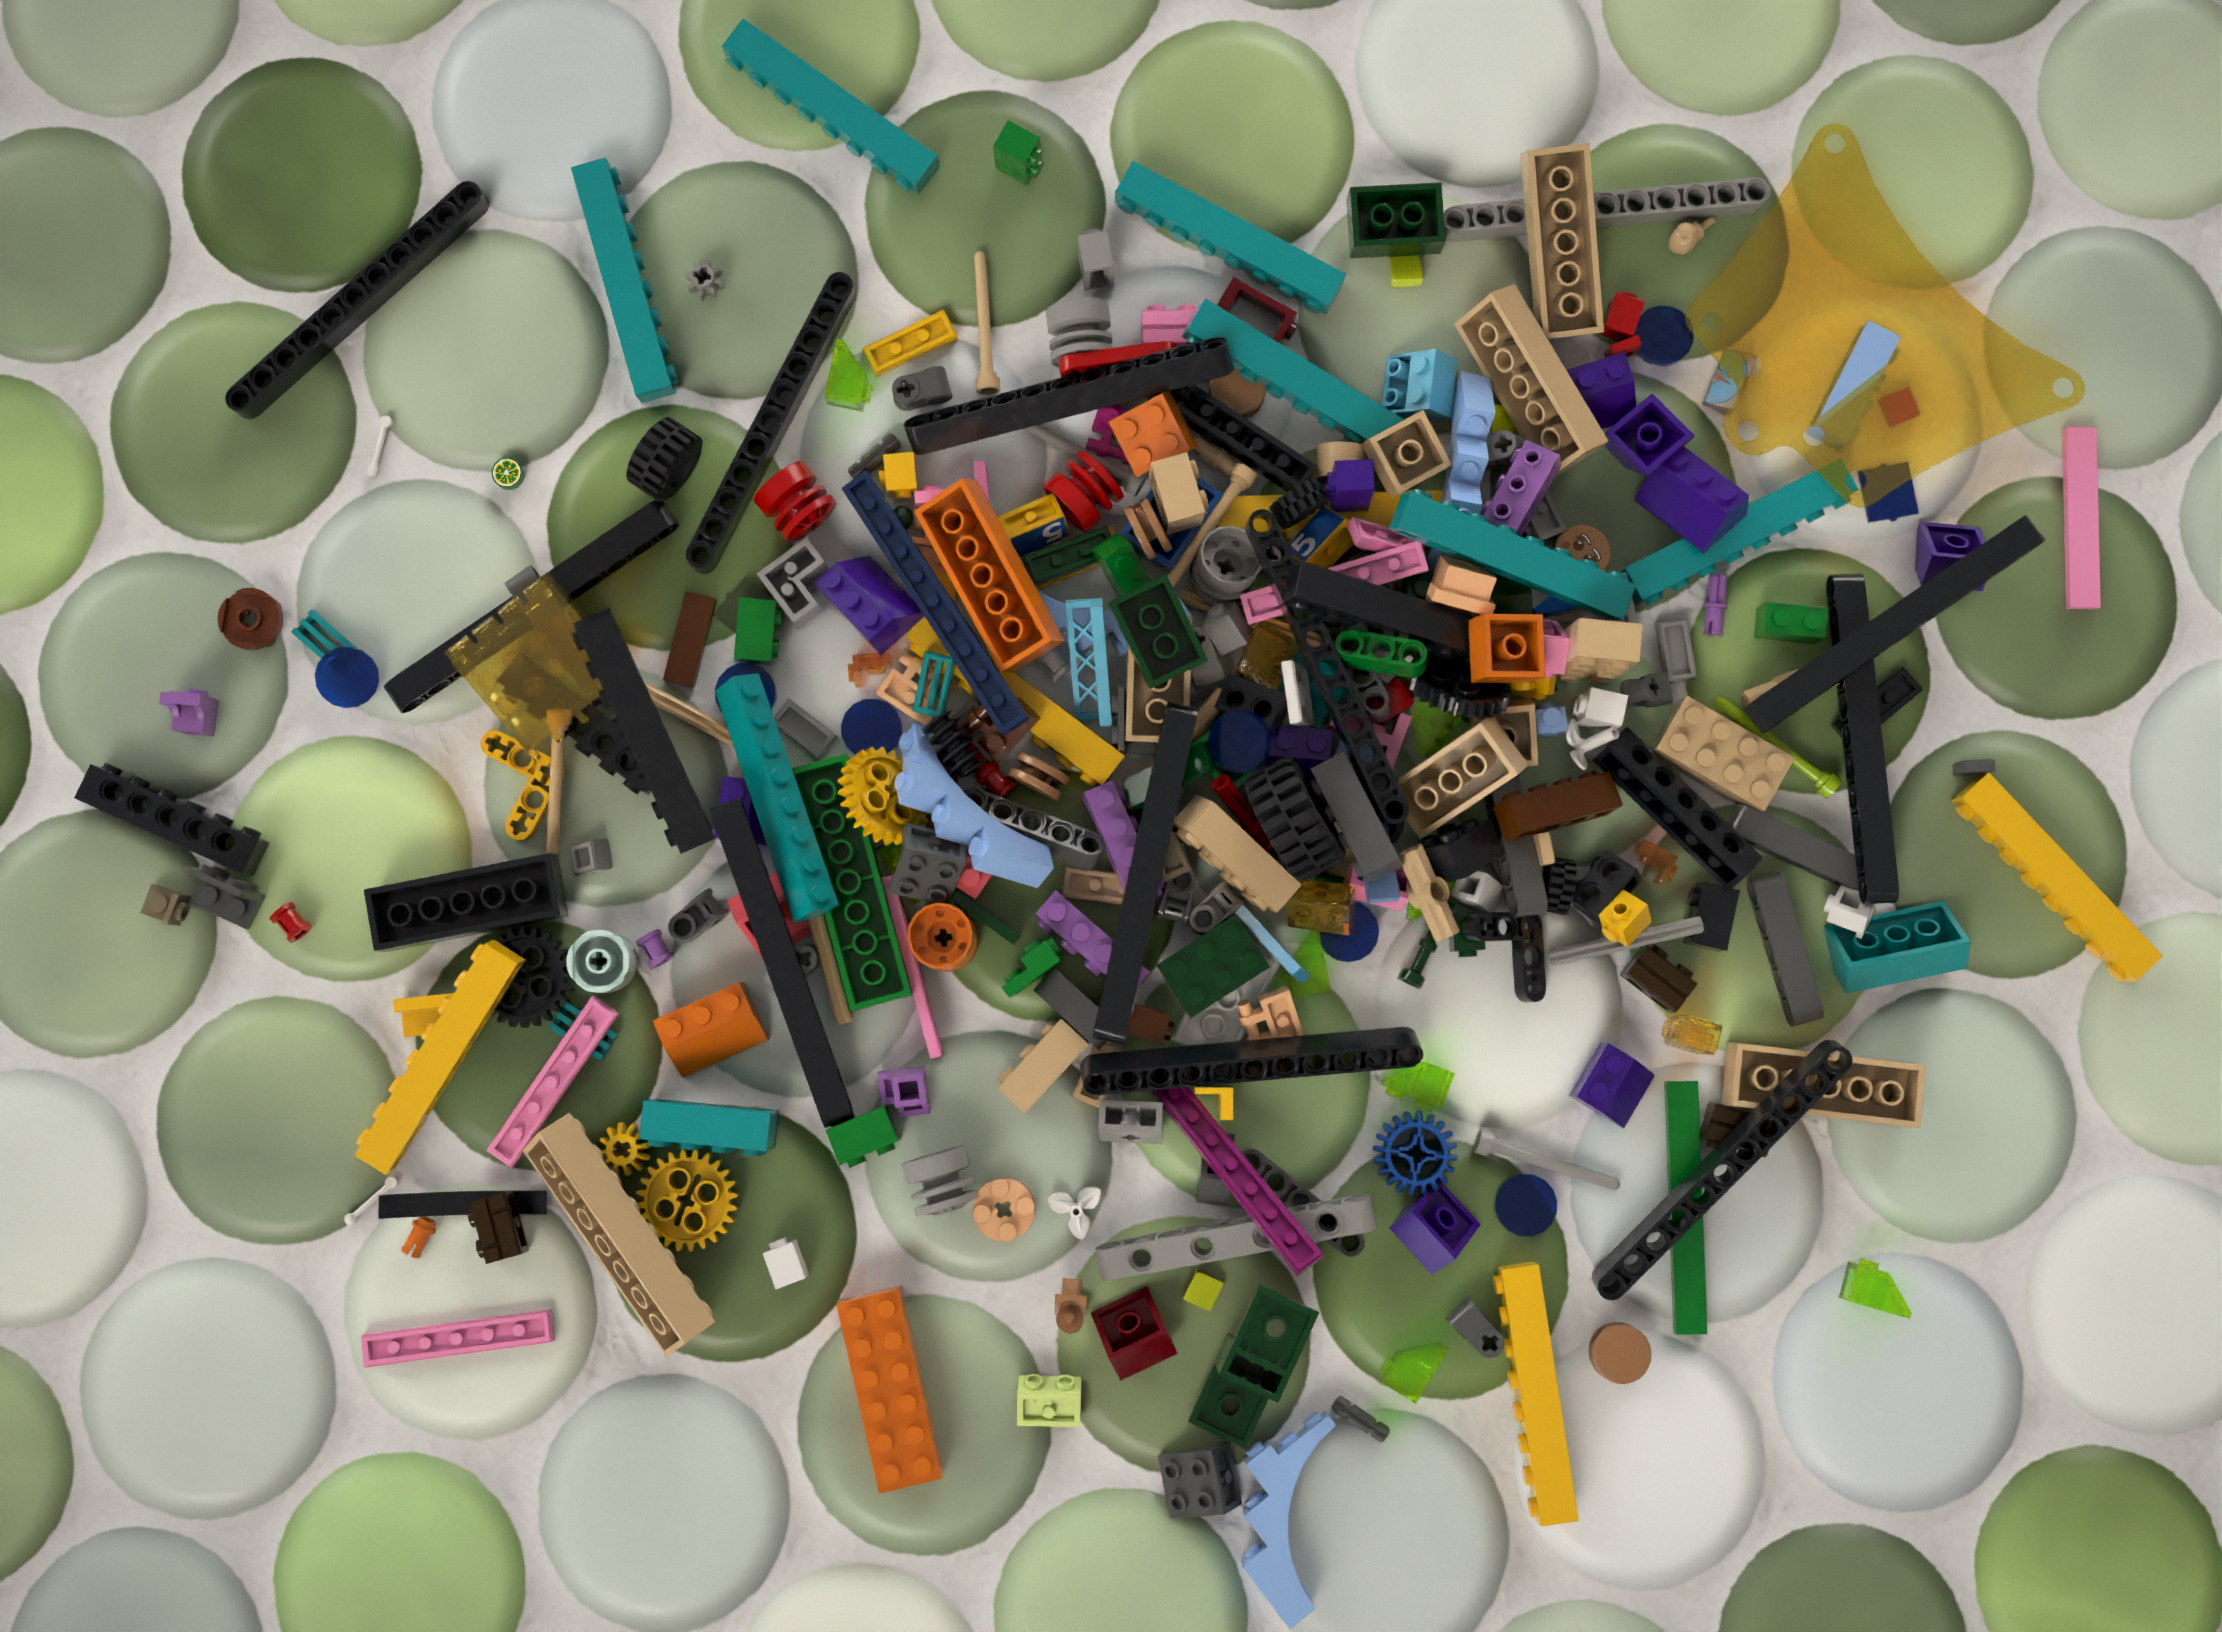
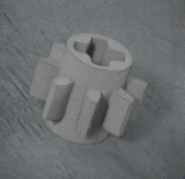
(700, 273)

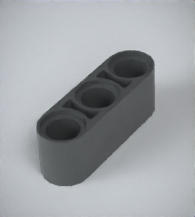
(1070, 1004)

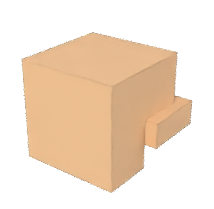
(1461, 587)

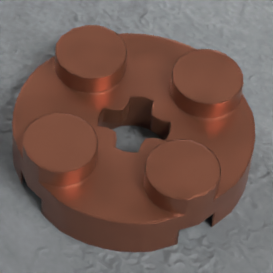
(261, 633)

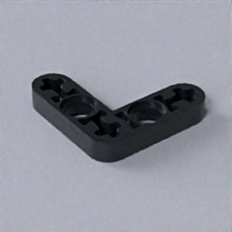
(1517, 934)

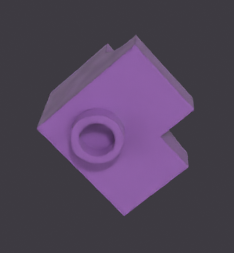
(191, 711)
(905, 1089)

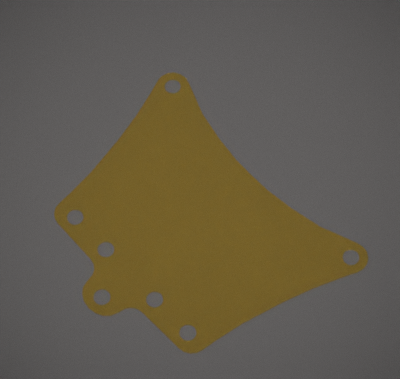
(1799, 304)

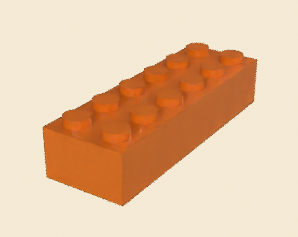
(988, 575)
(890, 1389)

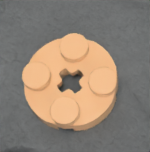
(1021, 1205)

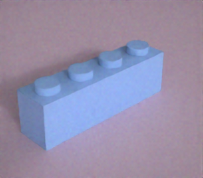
(1868, 356)

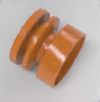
(930, 925)

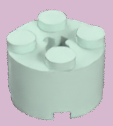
(597, 944)

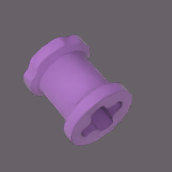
(655, 949)

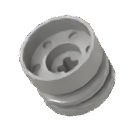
(1078, 327)
(1225, 552)
(940, 1181)

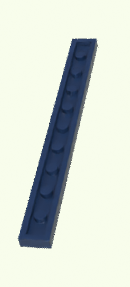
(935, 604)

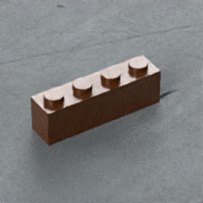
(1557, 805)

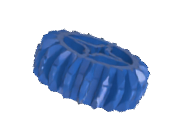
(1414, 1167)

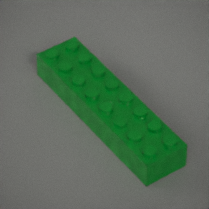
(862, 921)

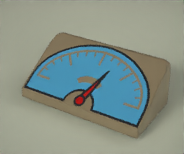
(1722, 389)

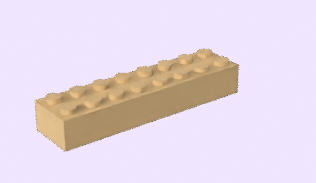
(618, 1234)

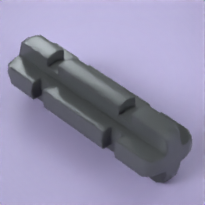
(874, 456)
(1360, 1419)

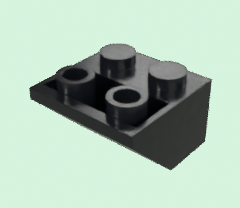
(1462, 849)

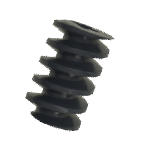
(953, 745)

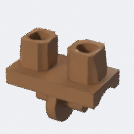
(1070, 1306)

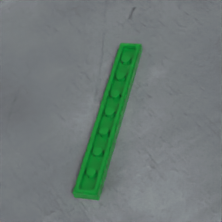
(1688, 1252)

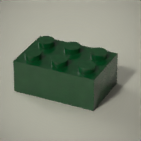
(1395, 220)
(1157, 631)
(1213, 966)

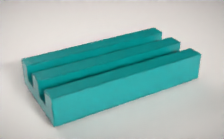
(305, 624)
(940, 658)
(561, 1017)

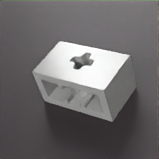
(1095, 259)
(1131, 1121)

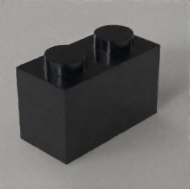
(1717, 912)

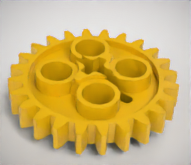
(873, 797)
(713, 1212)

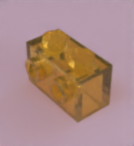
(1322, 907)

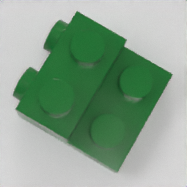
(1039, 960)

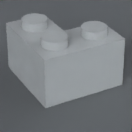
(789, 576)

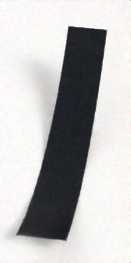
(452, 1203)

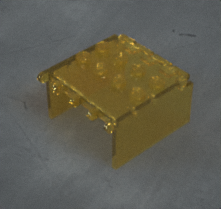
(530, 664)

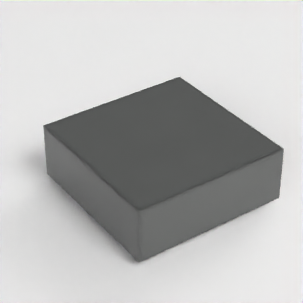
(1974, 767)

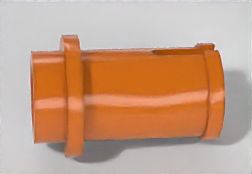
(419, 1235)

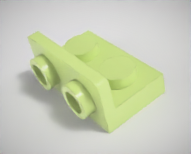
(1049, 1400)

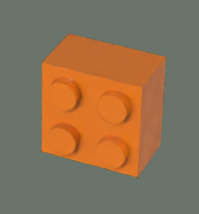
(1152, 432)
(1506, 648)

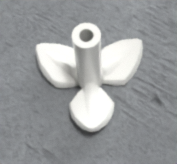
(1590, 746)
(1079, 1222)

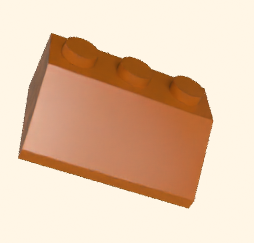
(711, 1029)

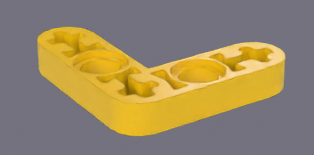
(533, 770)

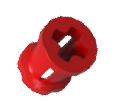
(290, 922)

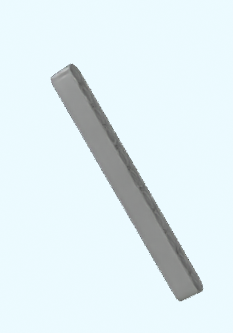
(1620, 214)

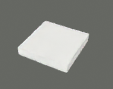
(1298, 694)

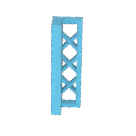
(1100, 655)

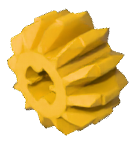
(623, 1136)

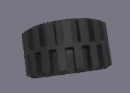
(664, 459)

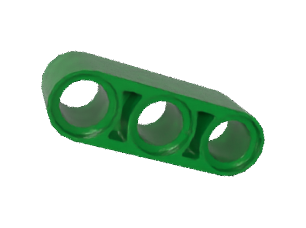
(1393, 664)

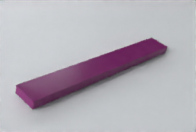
(1240, 1178)

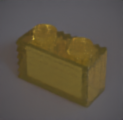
(1264, 655)
(1692, 1034)

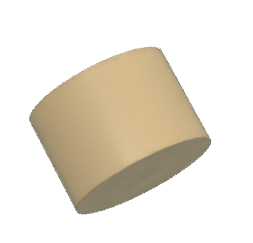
(1336, 451)

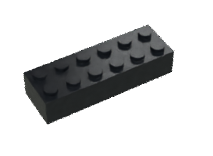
(466, 902)

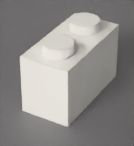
(1599, 709)

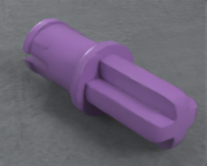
(1715, 605)

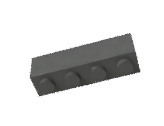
(1356, 817)

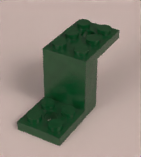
(1253, 1366)

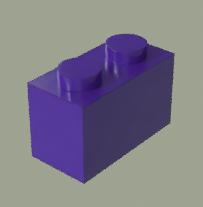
(1350, 485)

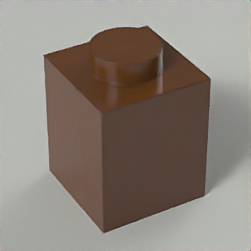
(1150, 1025)

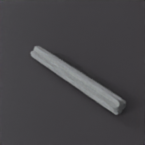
(1604, 946)

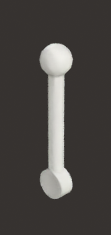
(386, 423)
(390, 1183)

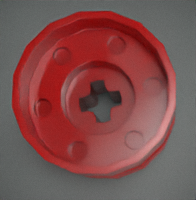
(1089, 486)
(794, 501)

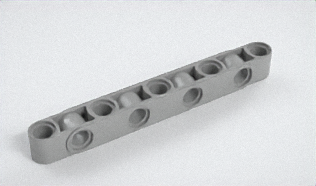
(1229, 1238)

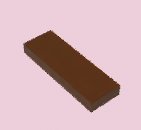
(690, 639)

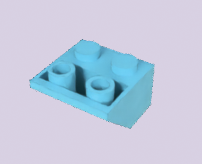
(1420, 383)

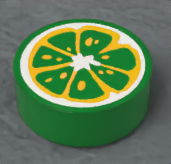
(508, 473)

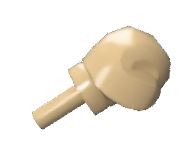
(1687, 236)

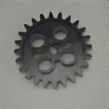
(1451, 689)
(531, 1003)

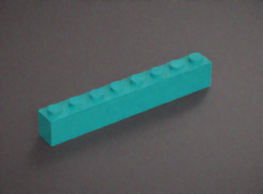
(830, 106)
(1229, 238)
(623, 280)
(1291, 376)
(1764, 518)
(1511, 555)
(776, 797)

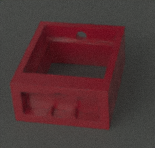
(1238, 288)

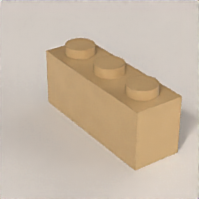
(1041, 1064)

